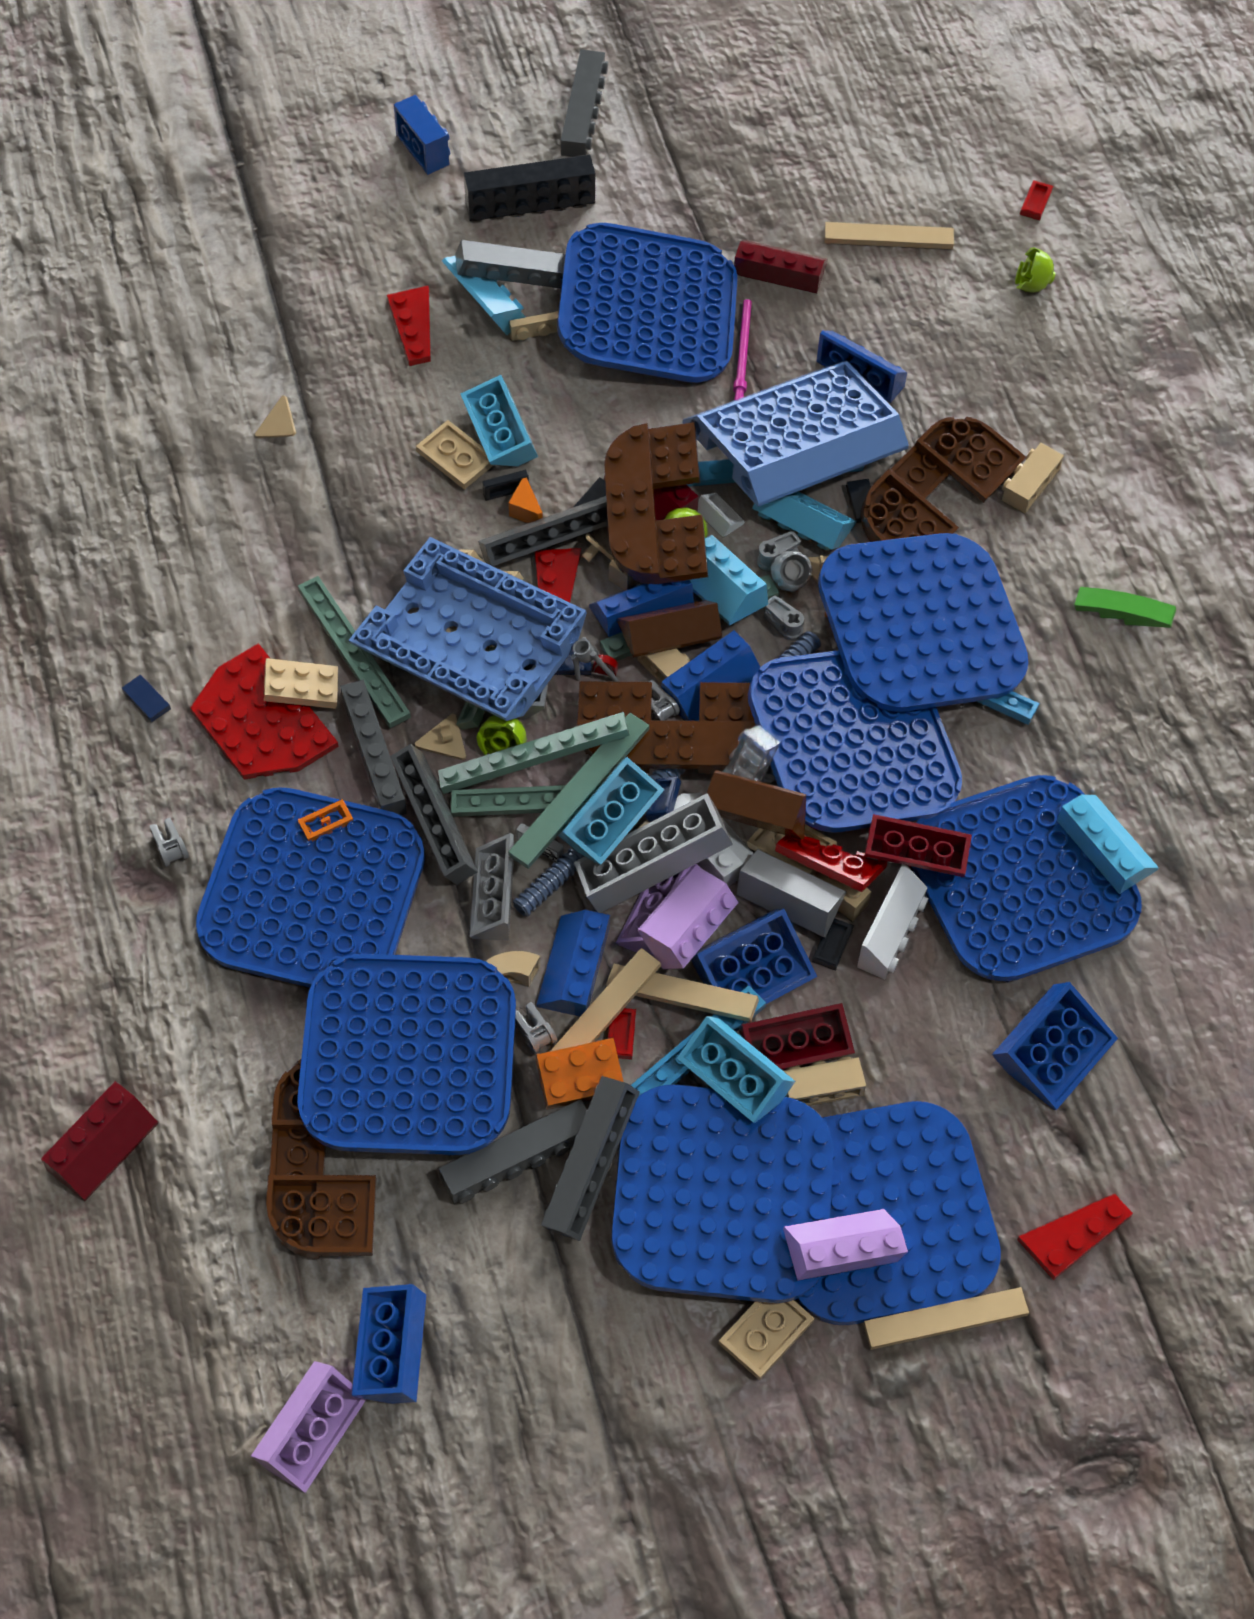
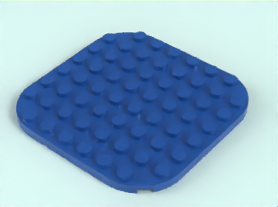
(647, 302)
(922, 622)
(847, 749)
(1026, 885)
(300, 904)
(407, 1054)
(927, 1178)
(711, 1192)

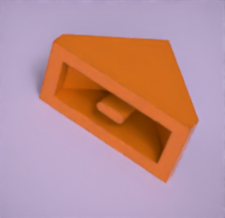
(524, 504)
(339, 806)

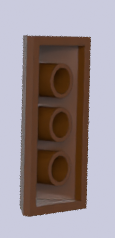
(671, 627)
(759, 804)

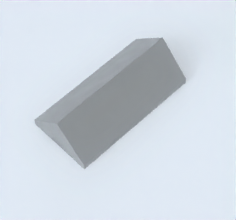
(780, 885)
(492, 890)

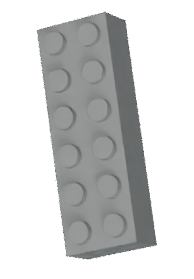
(655, 853)

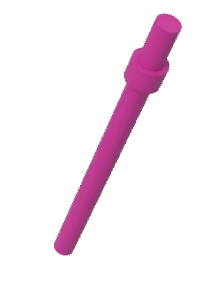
(740, 384)

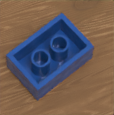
(422, 134)

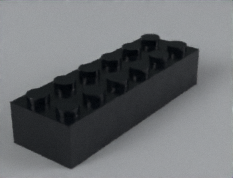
(529, 187)

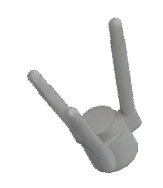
(586, 653)

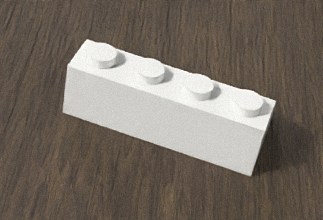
(728, 862)
(892, 924)

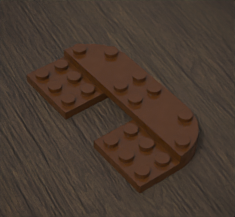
(953, 447)
(639, 544)
(673, 744)
(308, 1209)

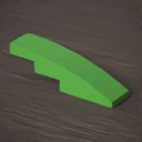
(1131, 608)

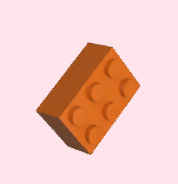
(576, 1071)

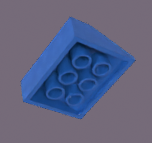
(759, 955)
(1055, 1045)

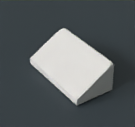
(719, 514)

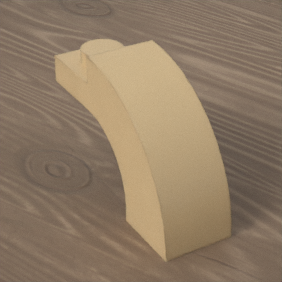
(517, 966)

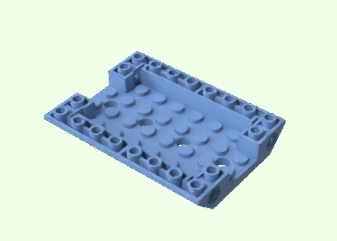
(807, 444)
(487, 611)

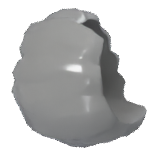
(791, 570)

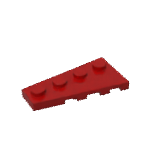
(412, 320)
(557, 571)
(831, 861)
(1069, 1238)

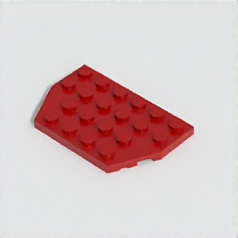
(257, 733)

